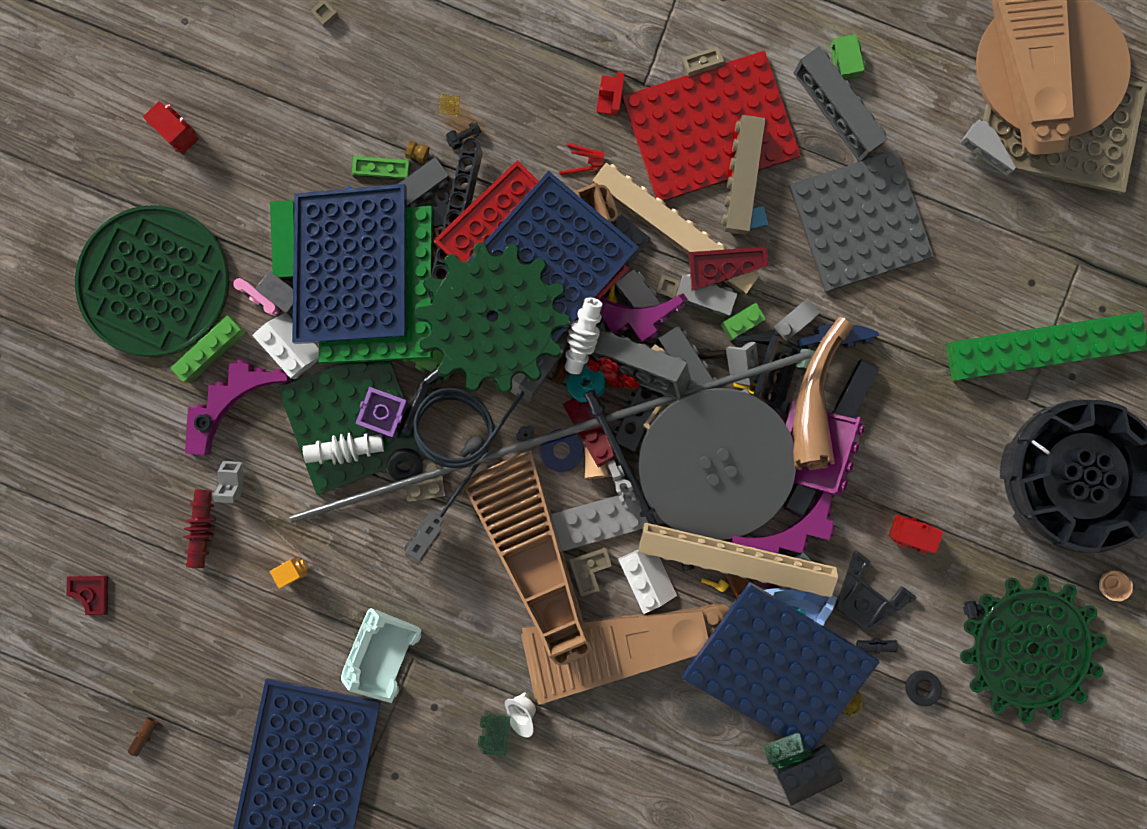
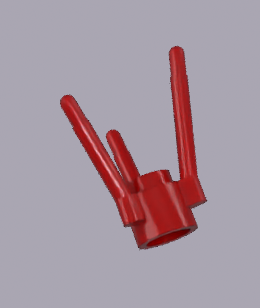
(595, 158)

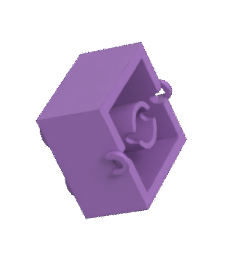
(382, 412)

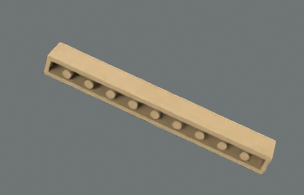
(663, 220)
(738, 560)

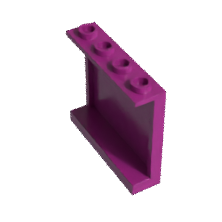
(844, 438)

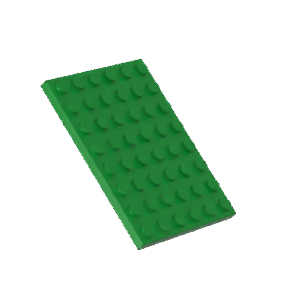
(419, 268)

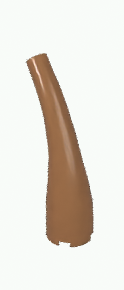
(810, 424)

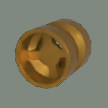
(417, 152)

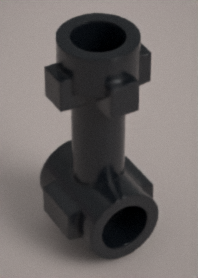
(454, 139)
(972, 609)

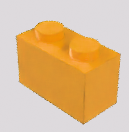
(289, 572)

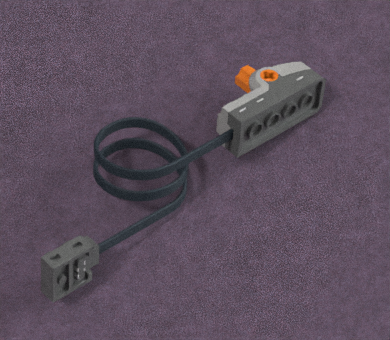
(522, 387)

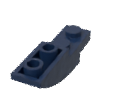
(857, 334)

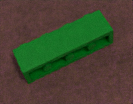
(282, 238)

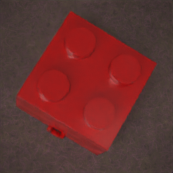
(171, 127)
(913, 533)

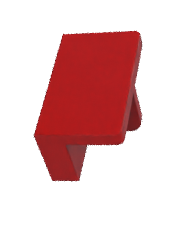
(610, 94)

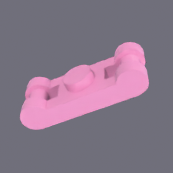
(256, 297)

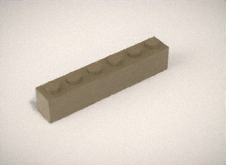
(744, 174)

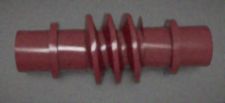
(199, 528)

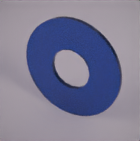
(567, 463)

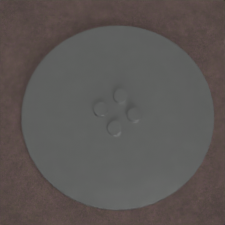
(717, 463)

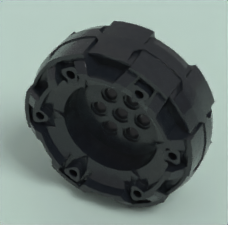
(1039, 485)

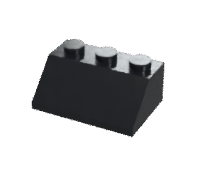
(809, 775)

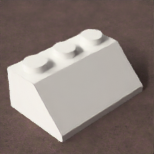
(277, 341)
(647, 580)

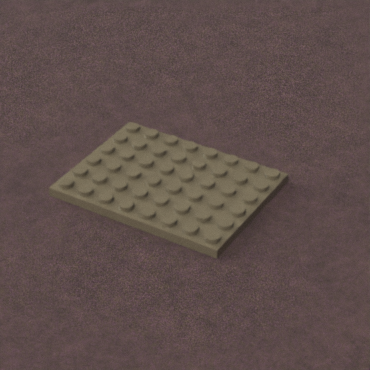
(1093, 159)

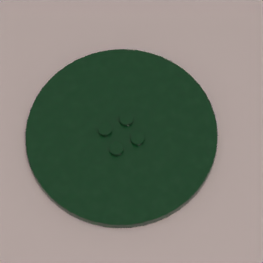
(151, 281)

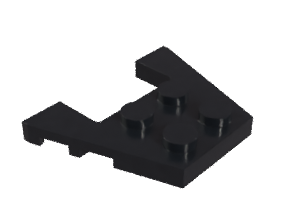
(862, 602)

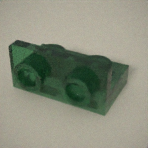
(494, 733)
(787, 751)

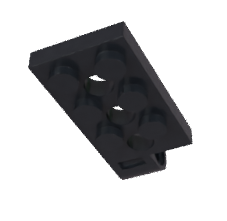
(766, 384)

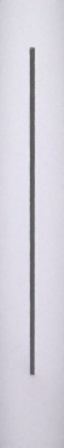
(549, 437)

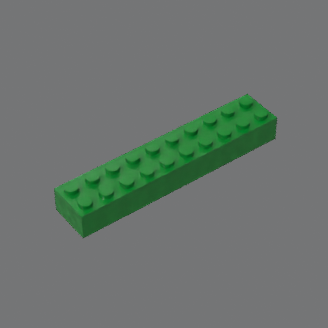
(1047, 346)

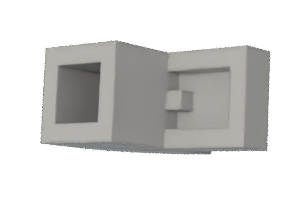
(797, 319)
(230, 482)

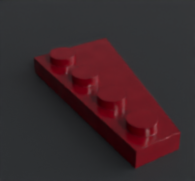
(721, 265)
(593, 438)

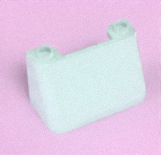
(378, 655)

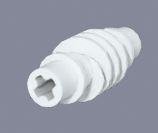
(583, 335)
(343, 449)

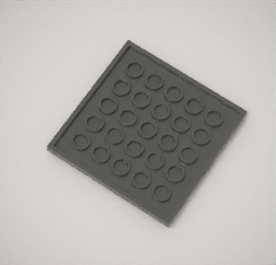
(860, 220)

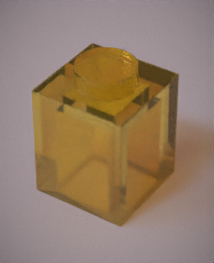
(448, 104)

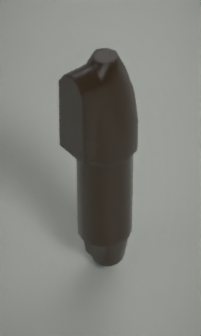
(708, 354)

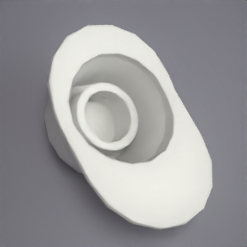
(521, 712)

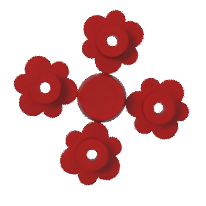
(610, 375)

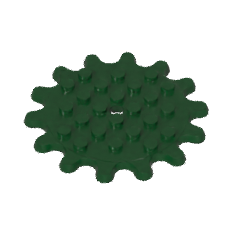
(498, 347)
(1061, 652)

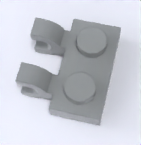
(620, 482)

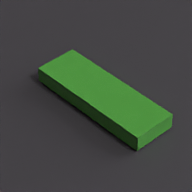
(380, 168)

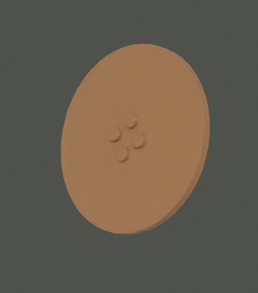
(1097, 68)

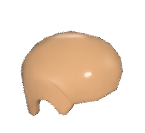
(1115, 585)

